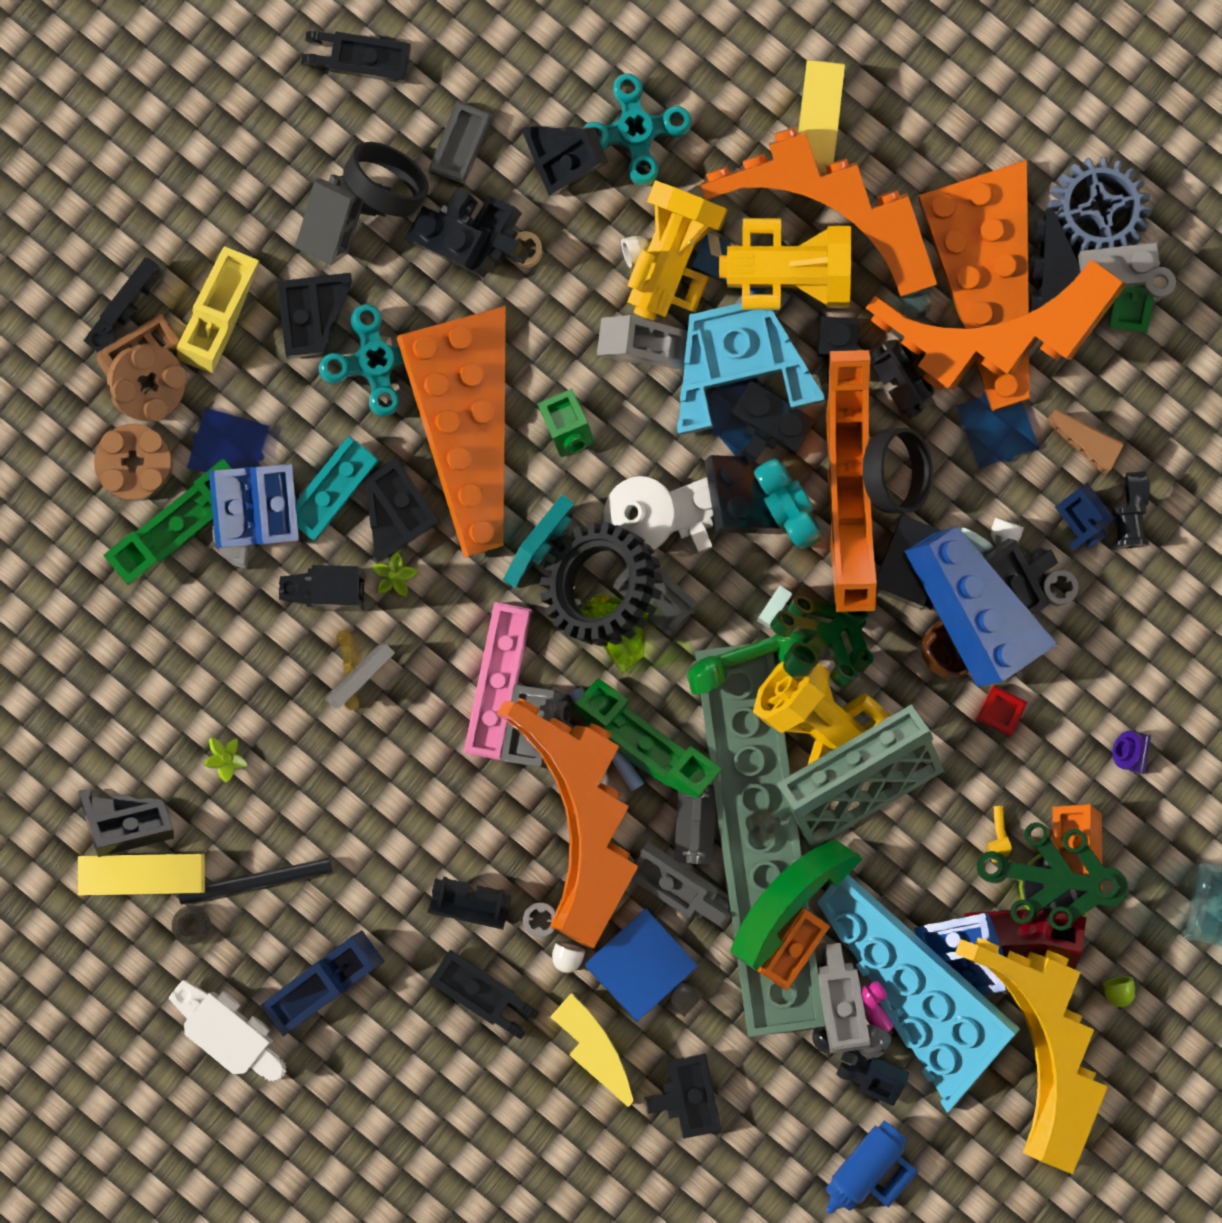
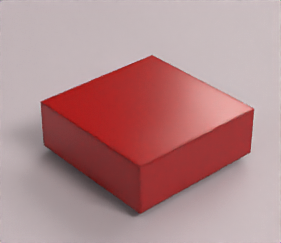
(1001, 710)

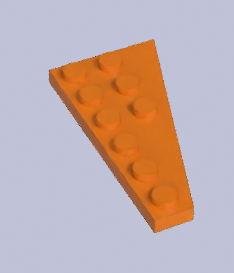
(983, 252)
(461, 401)

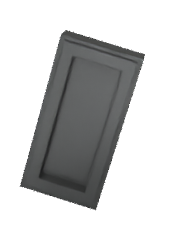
(460, 143)

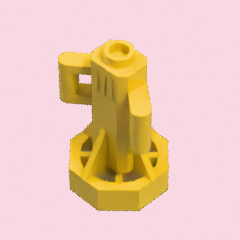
(679, 224)
(816, 266)
(809, 708)

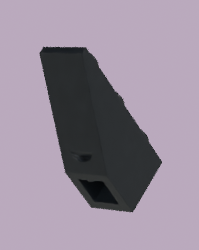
(1057, 263)

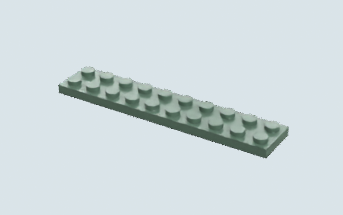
(751, 764)

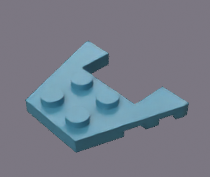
(733, 347)

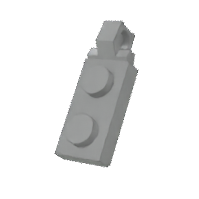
(842, 1003)

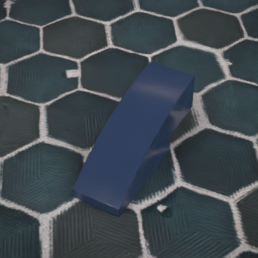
(322, 982)

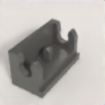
(329, 220)
(672, 607)

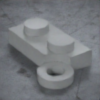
(1133, 265)

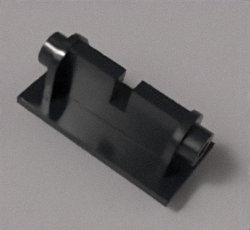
(912, 388)
(482, 907)

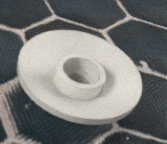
(654, 507)

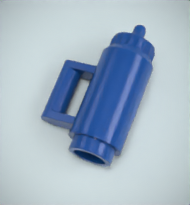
(867, 1167)

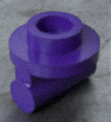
(1131, 751)

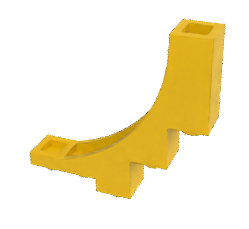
(1065, 1090)

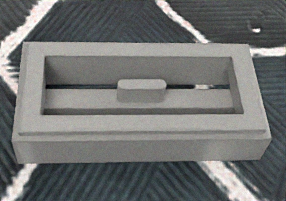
(359, 675)

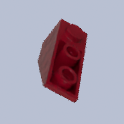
(1038, 934)

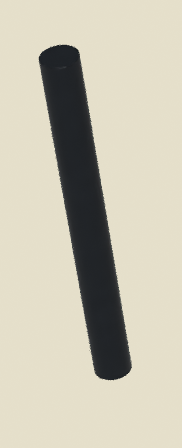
(259, 880)

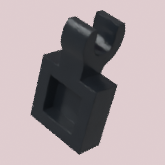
(837, 335)
(876, 1079)

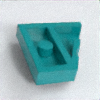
(536, 544)

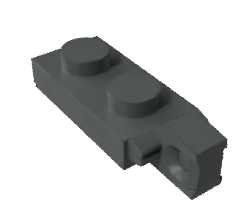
(679, 885)

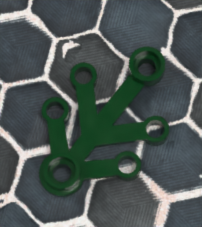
(803, 658)
(1058, 878)

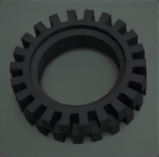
(639, 592)

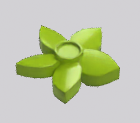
(394, 575)
(224, 758)

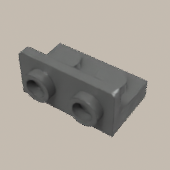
(551, 705)

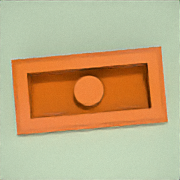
(799, 941)

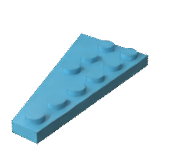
(927, 1001)

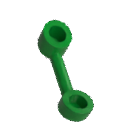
(710, 671)

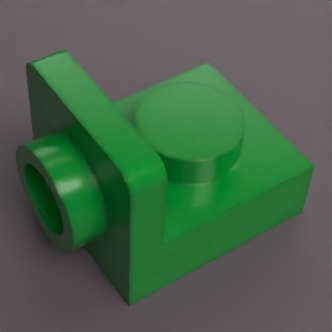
(1131, 309)
(566, 423)

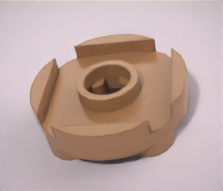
(168, 382)
(148, 478)

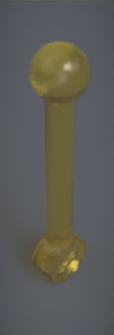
(344, 638)

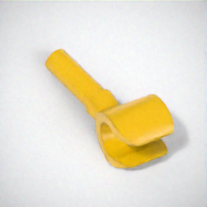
(1002, 842)

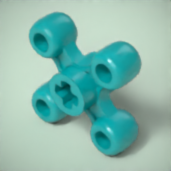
(651, 128)
(358, 364)
(788, 504)

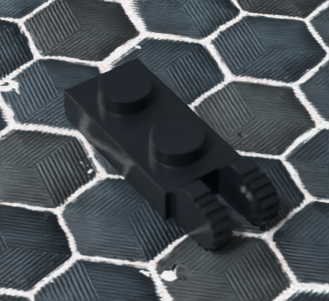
(360, 56)
(479, 992)

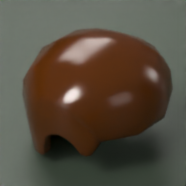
(941, 653)

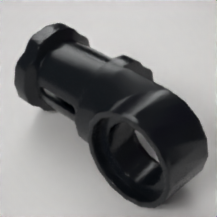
(1130, 518)

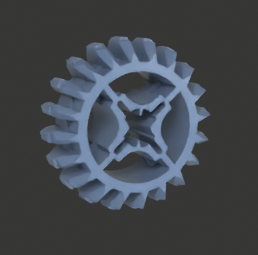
(1097, 193)

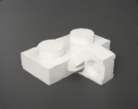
(694, 513)

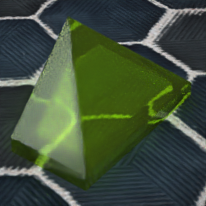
(625, 653)

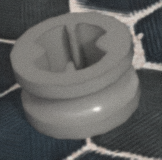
(1067, 596)
(539, 931)

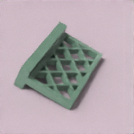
(862, 759)

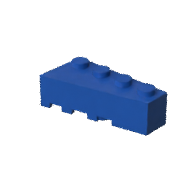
(977, 608)

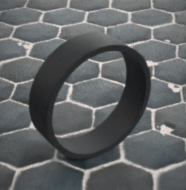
(377, 196)
(874, 470)

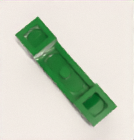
(165, 532)
(643, 744)
(786, 896)

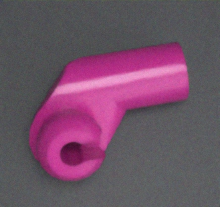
(873, 1011)

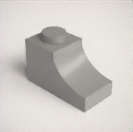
(642, 341)

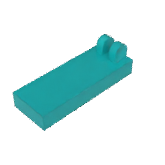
(333, 487)

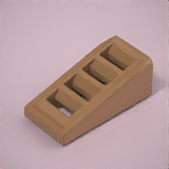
(106, 355)
(1093, 444)

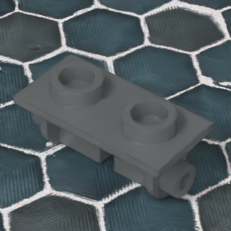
(695, 828)

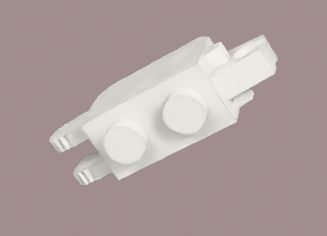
(226, 1033)

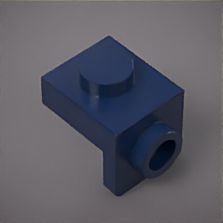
(1085, 516)

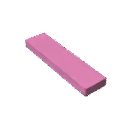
(497, 678)

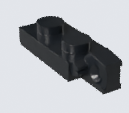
(122, 306)

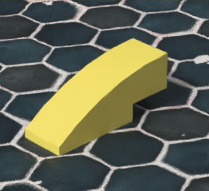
(822, 108)
(217, 310)
(141, 874)
(595, 1049)

